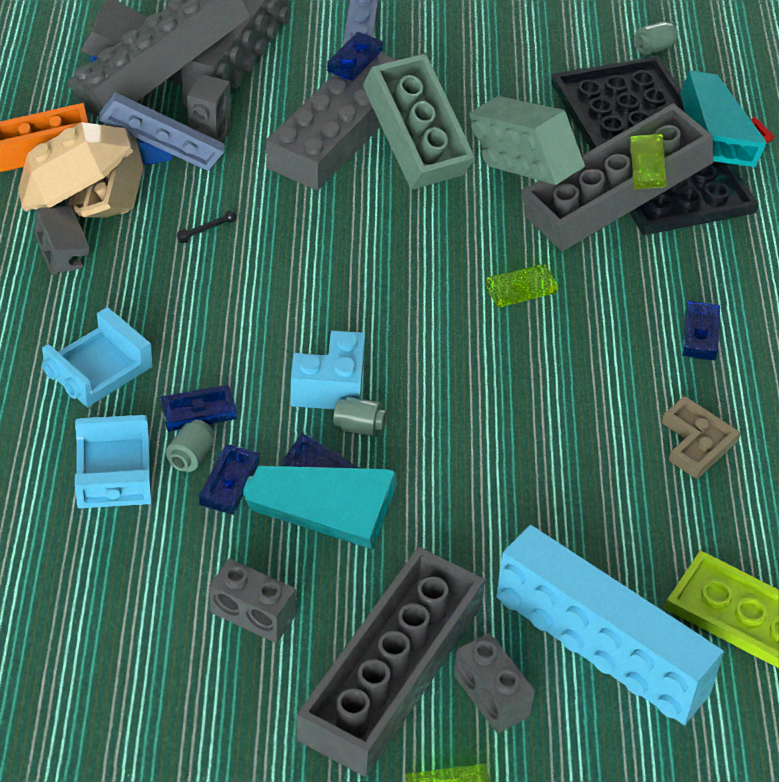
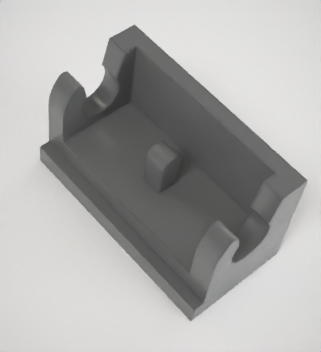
(60, 238)

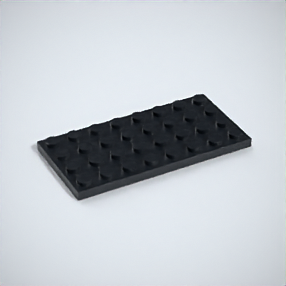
(619, 96)

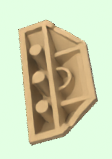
(71, 163)
(114, 192)

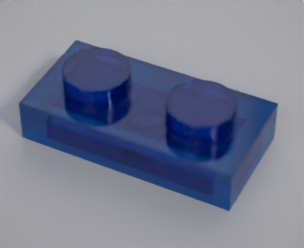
(354, 56)
(701, 330)
(207, 405)
(310, 453)
(228, 478)

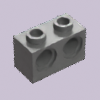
(210, 107)
(252, 600)
(493, 682)

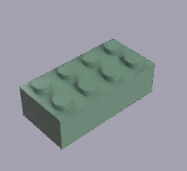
(418, 121)
(527, 139)

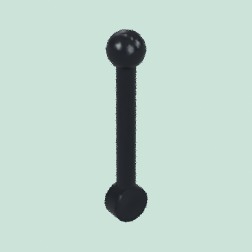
(183, 236)

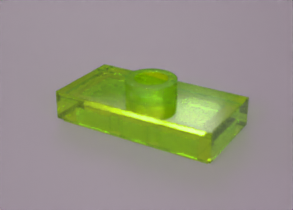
(648, 161)
(521, 285)

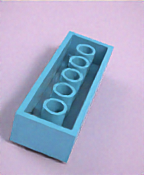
(608, 624)

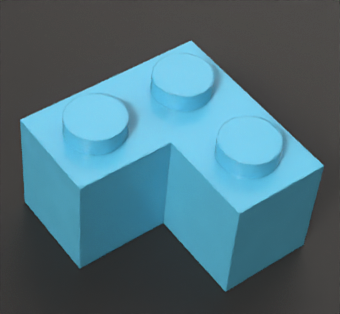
(324, 379)

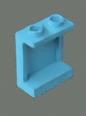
(99, 360)
(112, 461)

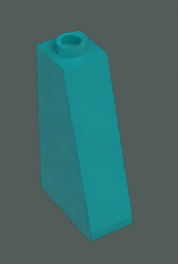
(719, 113)
(325, 500)

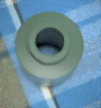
(655, 38)
(360, 416)
(190, 445)

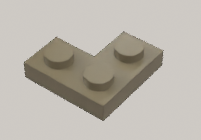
(704, 434)

